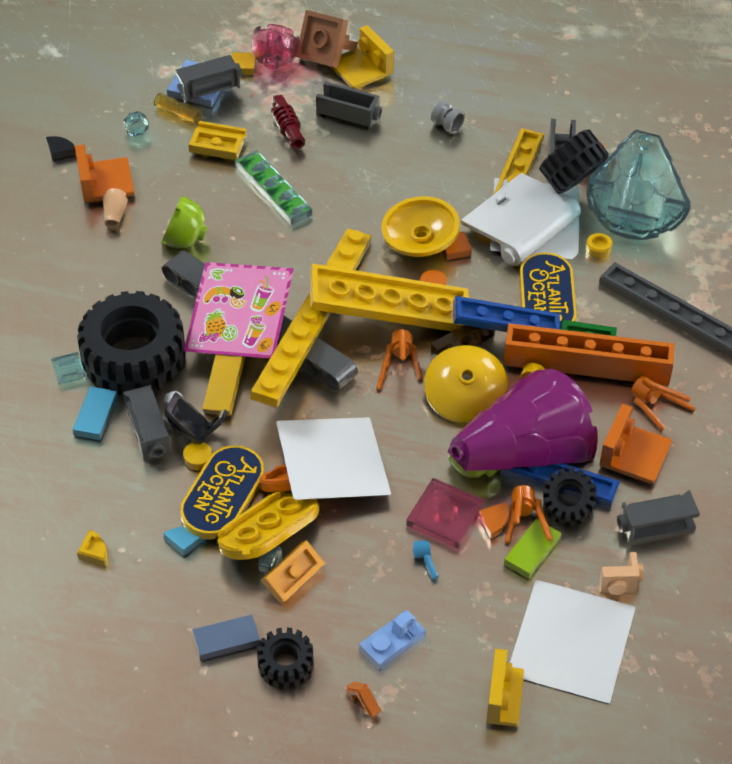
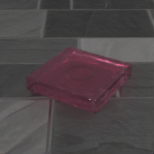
(445, 513)

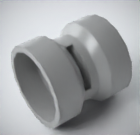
(446, 116)

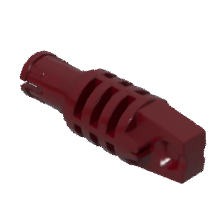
(287, 122)

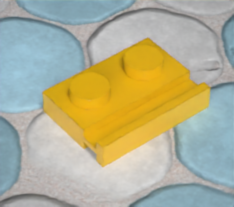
(217, 140)

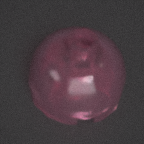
(274, 46)

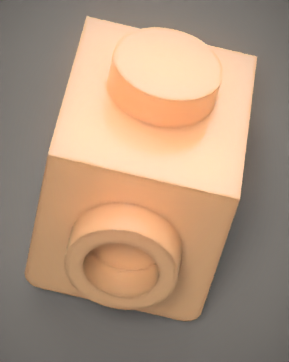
(621, 579)

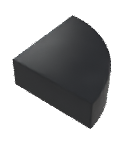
(60, 147)

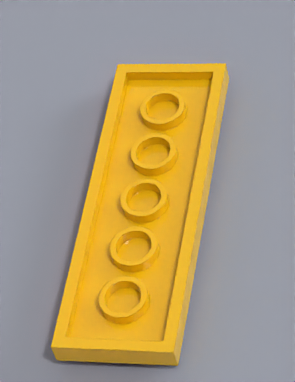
(383, 297)

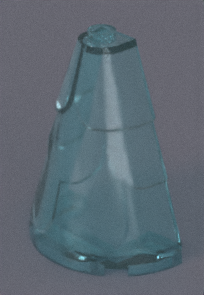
(638, 189)

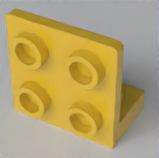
(369, 63)

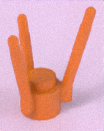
(401, 347)
(648, 392)
(522, 505)

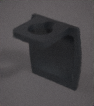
(189, 421)

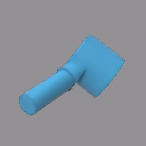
(422, 549)

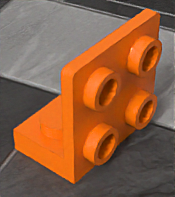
(102, 175)
(633, 449)

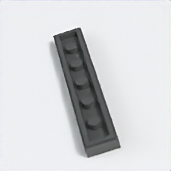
(668, 307)

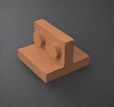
(323, 39)

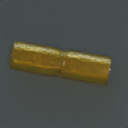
(175, 107)

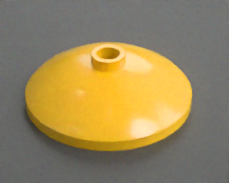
(420, 226)
(459, 398)

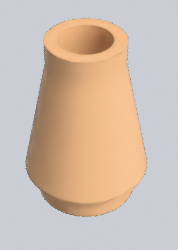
(114, 205)

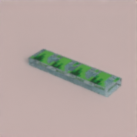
(273, 187)

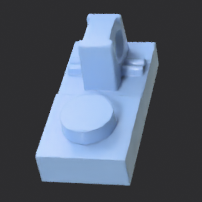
(392, 640)

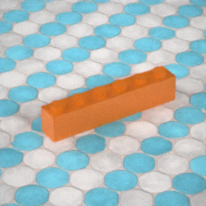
(589, 353)

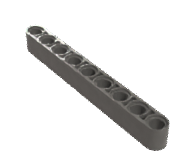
(322, 360)

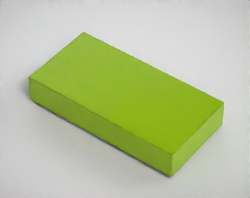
(531, 550)

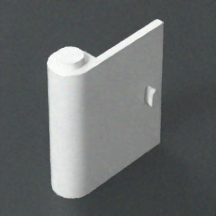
(522, 217)

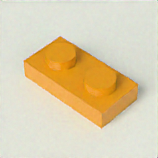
(293, 571)

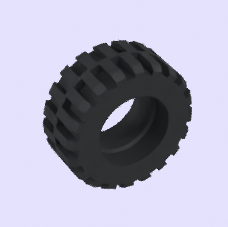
(127, 317)

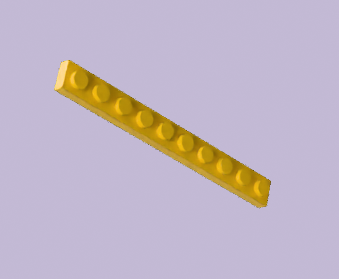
(305, 328)

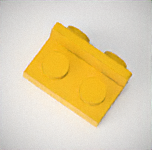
(505, 691)

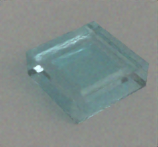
(68, 368)

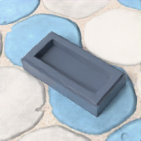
(226, 637)

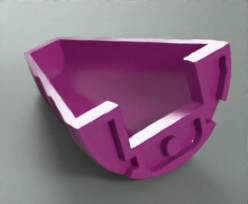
(532, 424)

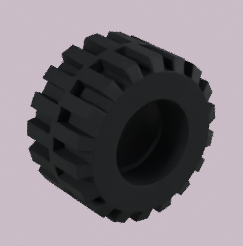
(573, 161)

